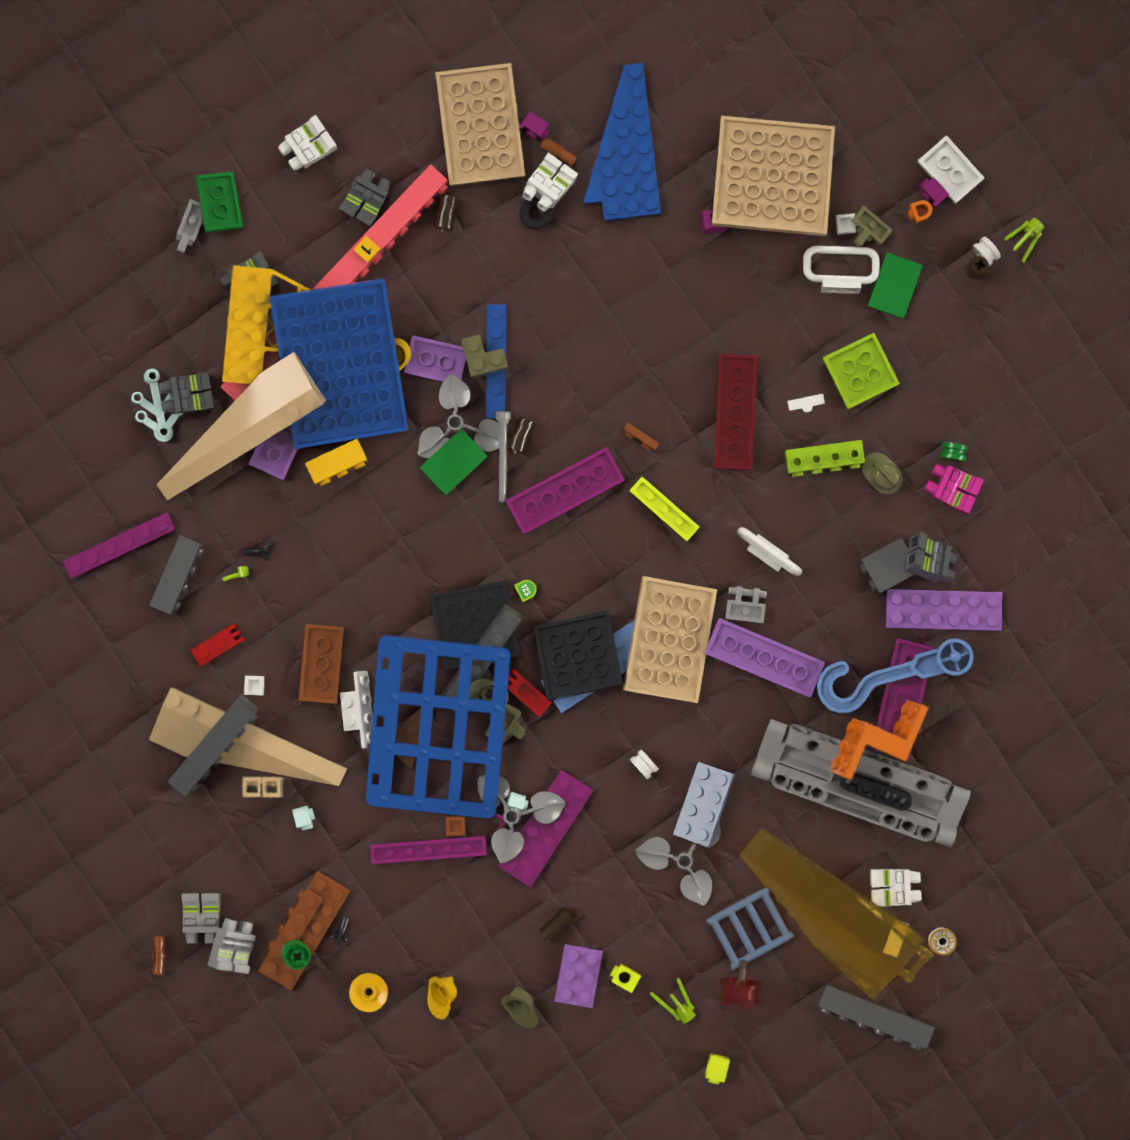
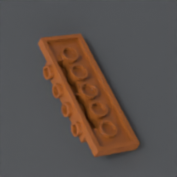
(306, 923)

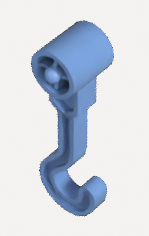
(950, 658)

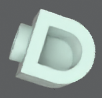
(517, 801)
(303, 817)

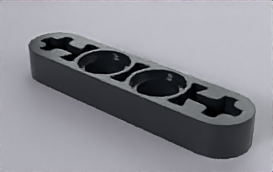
(874, 794)

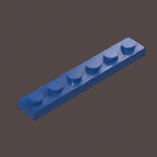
(496, 340)

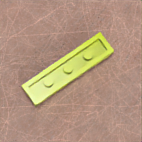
(664, 509)

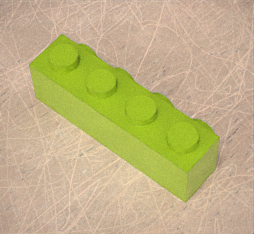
(824, 457)

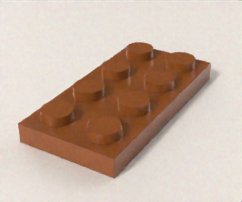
(321, 663)

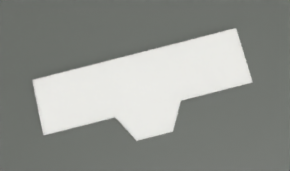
(806, 403)

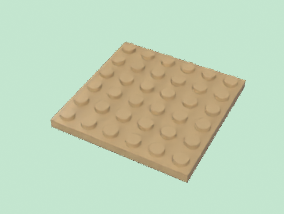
(773, 176)

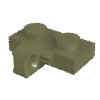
(869, 227)
(511, 723)

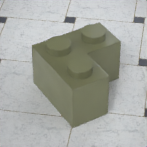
(481, 362)

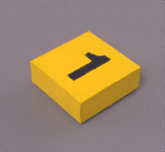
(367, 249)

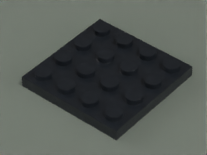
(467, 614)
(578, 655)

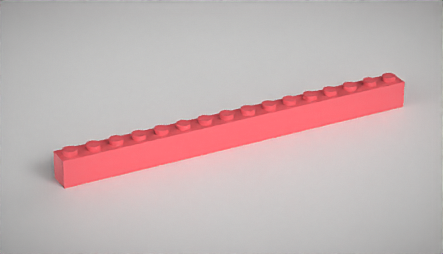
(382, 233)

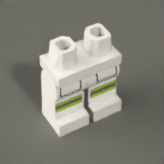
(308, 143)
(545, 188)
(900, 889)

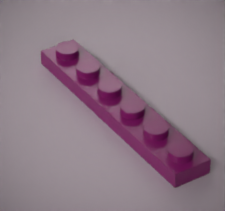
(119, 545)
(428, 849)

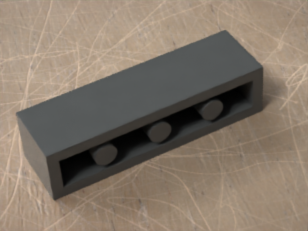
(176, 574)

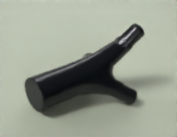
(258, 550)
(341, 932)

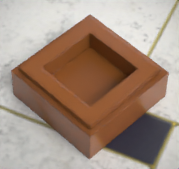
(455, 826)

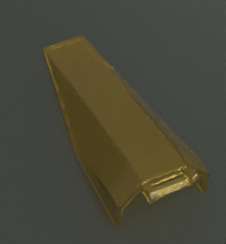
(837, 919)

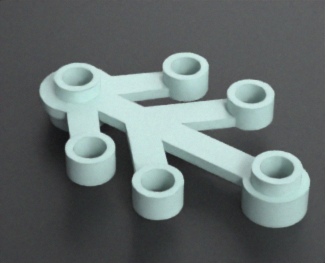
(155, 409)

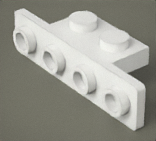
(357, 708)

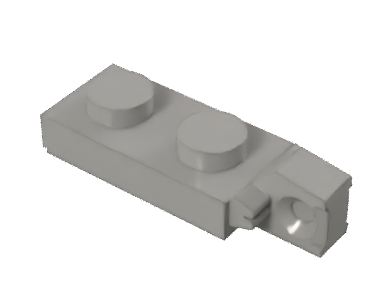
(189, 226)

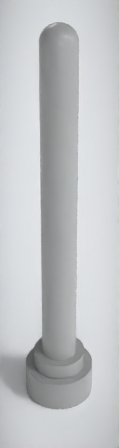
(503, 419)

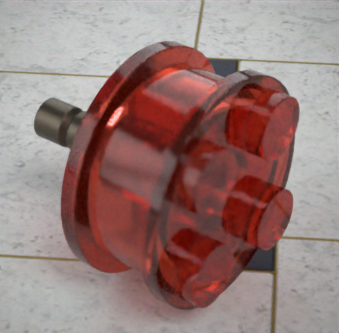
(740, 990)

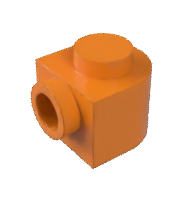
(919, 211)

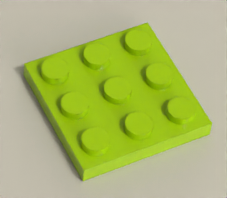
(860, 371)

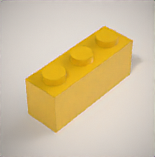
(337, 462)

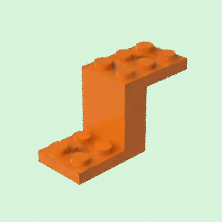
(862, 734)

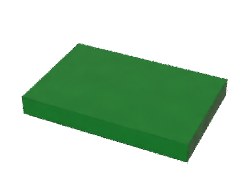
(218, 202)
(895, 285)
(453, 461)

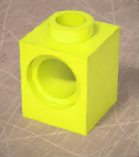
(631, 983)
(717, 1068)

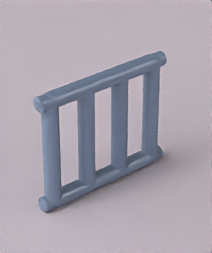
(747, 903)

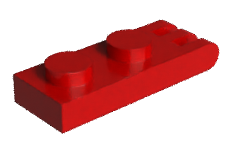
(216, 645)
(528, 693)

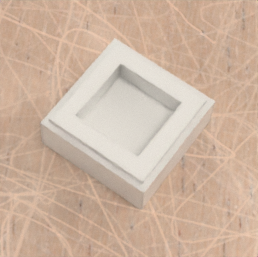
(844, 224)
(254, 685)

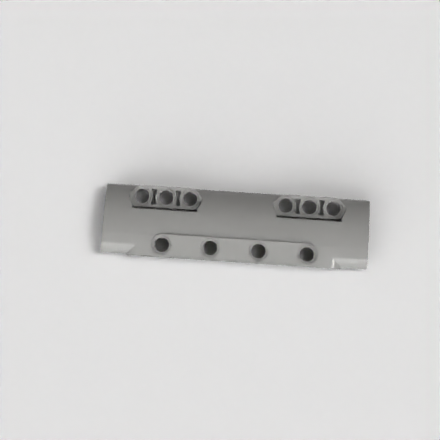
(934, 799)

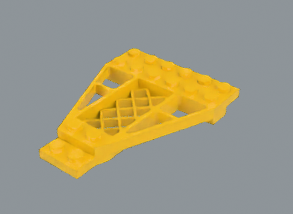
(248, 323)

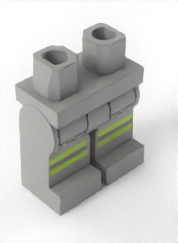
(201, 922)
(232, 947)

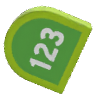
(526, 589)

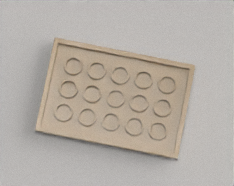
(480, 124)
(669, 639)

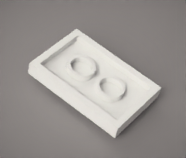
(951, 169)

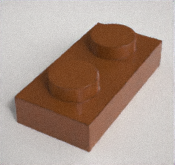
(646, 441)

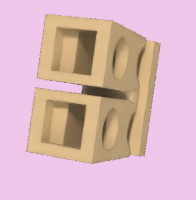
(262, 786)

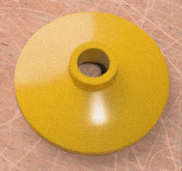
(366, 1002)

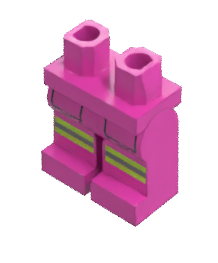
(948, 488)

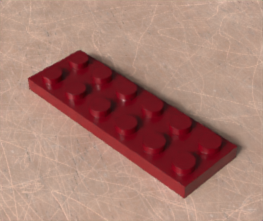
(735, 411)

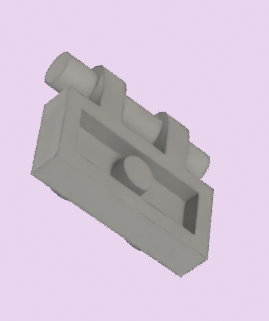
(746, 611)

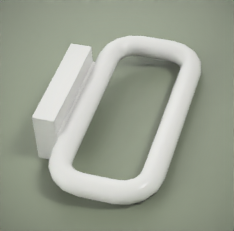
(837, 283)
(768, 552)

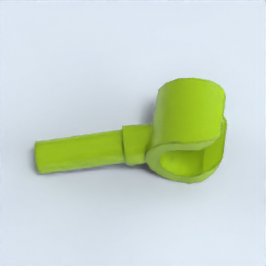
(242, 572)

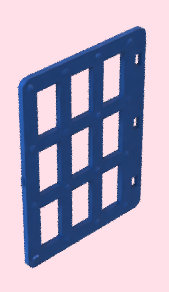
(383, 738)

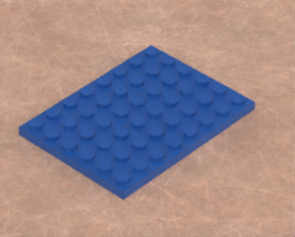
(351, 355)

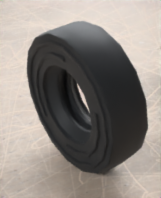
(530, 222)

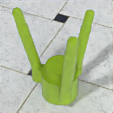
(1032, 229)
(684, 1012)

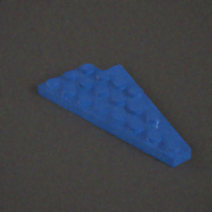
(625, 163)

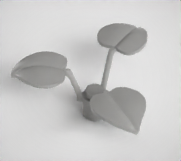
(454, 394)
(546, 809)
(696, 886)

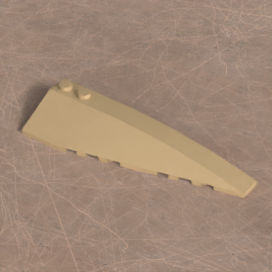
(265, 408)
(187, 720)

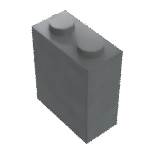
(886, 566)

